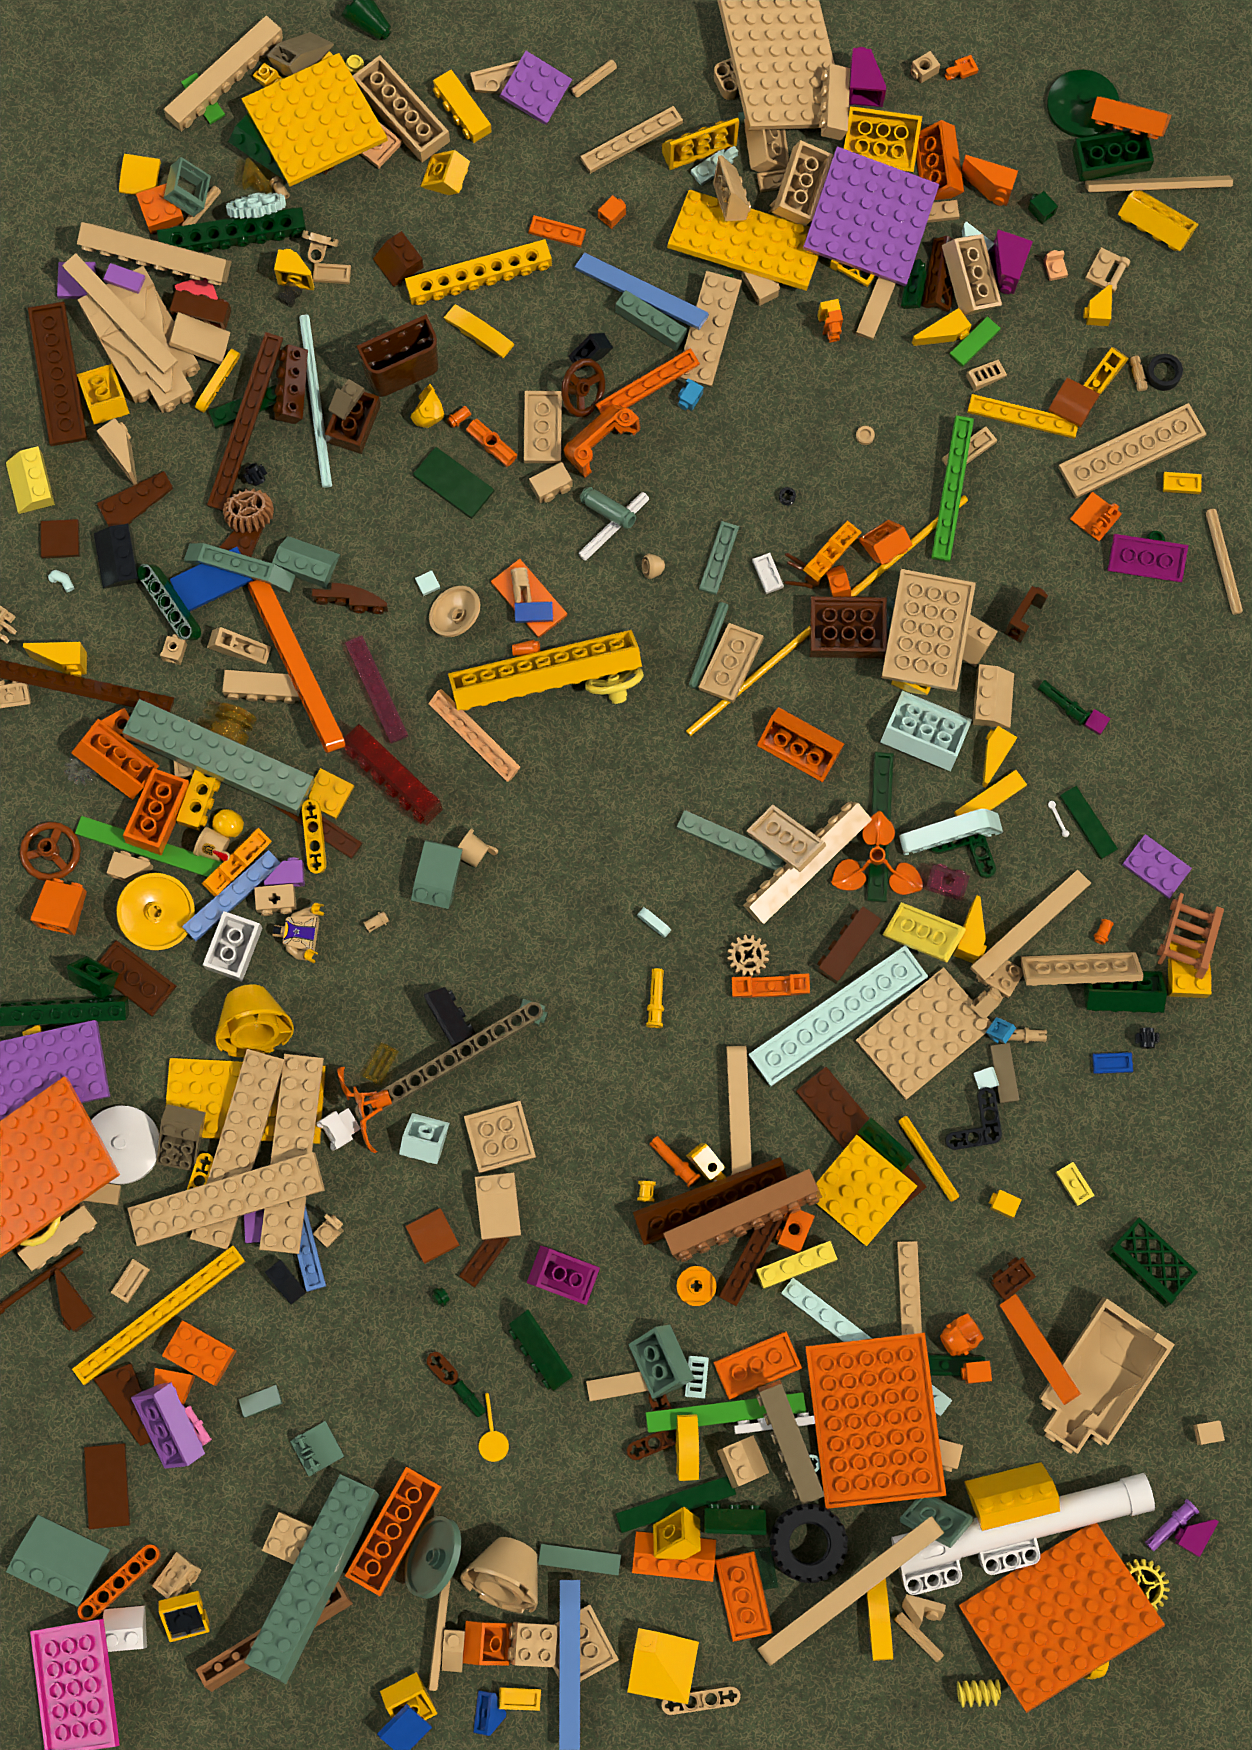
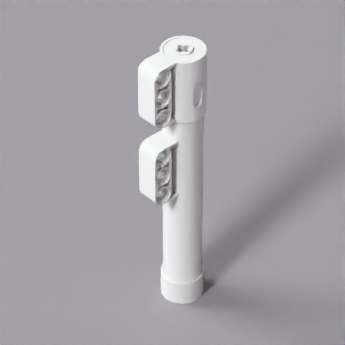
(1078, 1509)

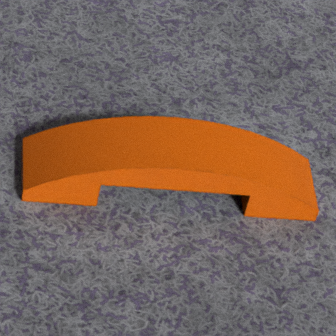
(771, 986)

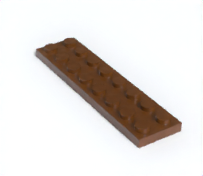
(57, 374)
(842, 1115)
(688, 1206)

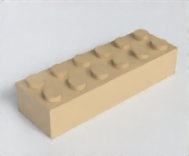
(401, 109)

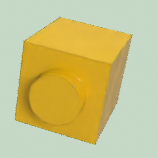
(1004, 1203)

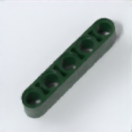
(162, 597)

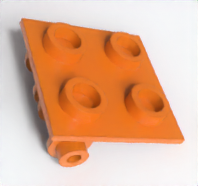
(1096, 516)

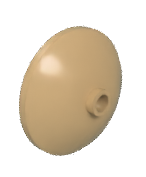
(454, 611)

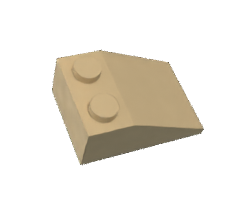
(116, 441)
(498, 1206)

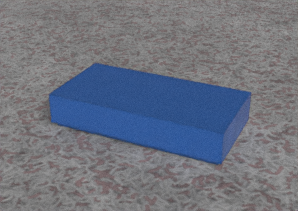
(533, 612)
(1112, 1063)

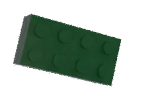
(1112, 155)

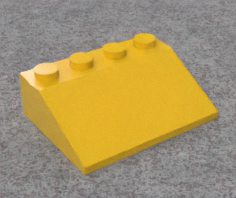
(884, 136)
(701, 143)
(1013, 1496)

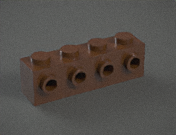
(291, 384)

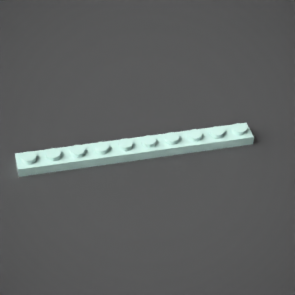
(840, 1326)

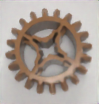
(247, 507)

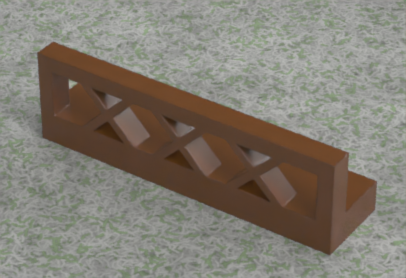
(936, 277)

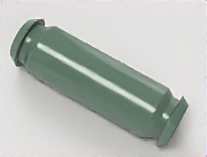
(608, 507)

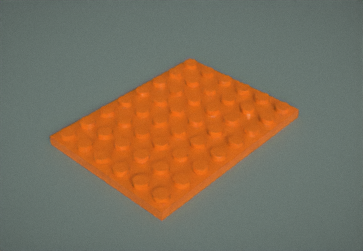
(47, 1162)
(875, 1421)
(1061, 1616)

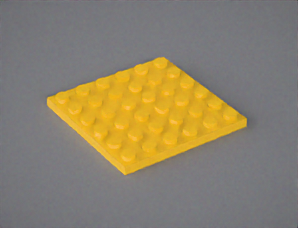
(314, 119)

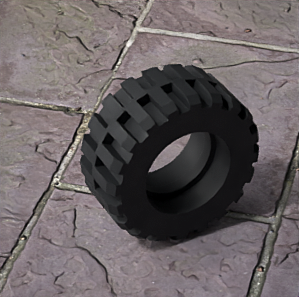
(836, 1546)

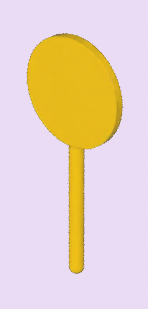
(493, 1444)

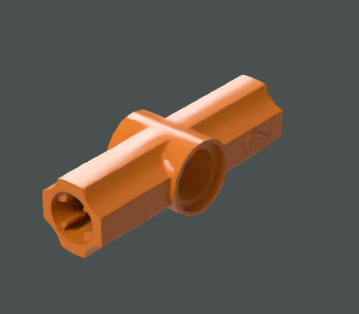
(498, 450)

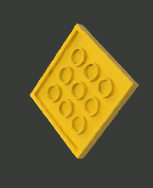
(863, 1190)

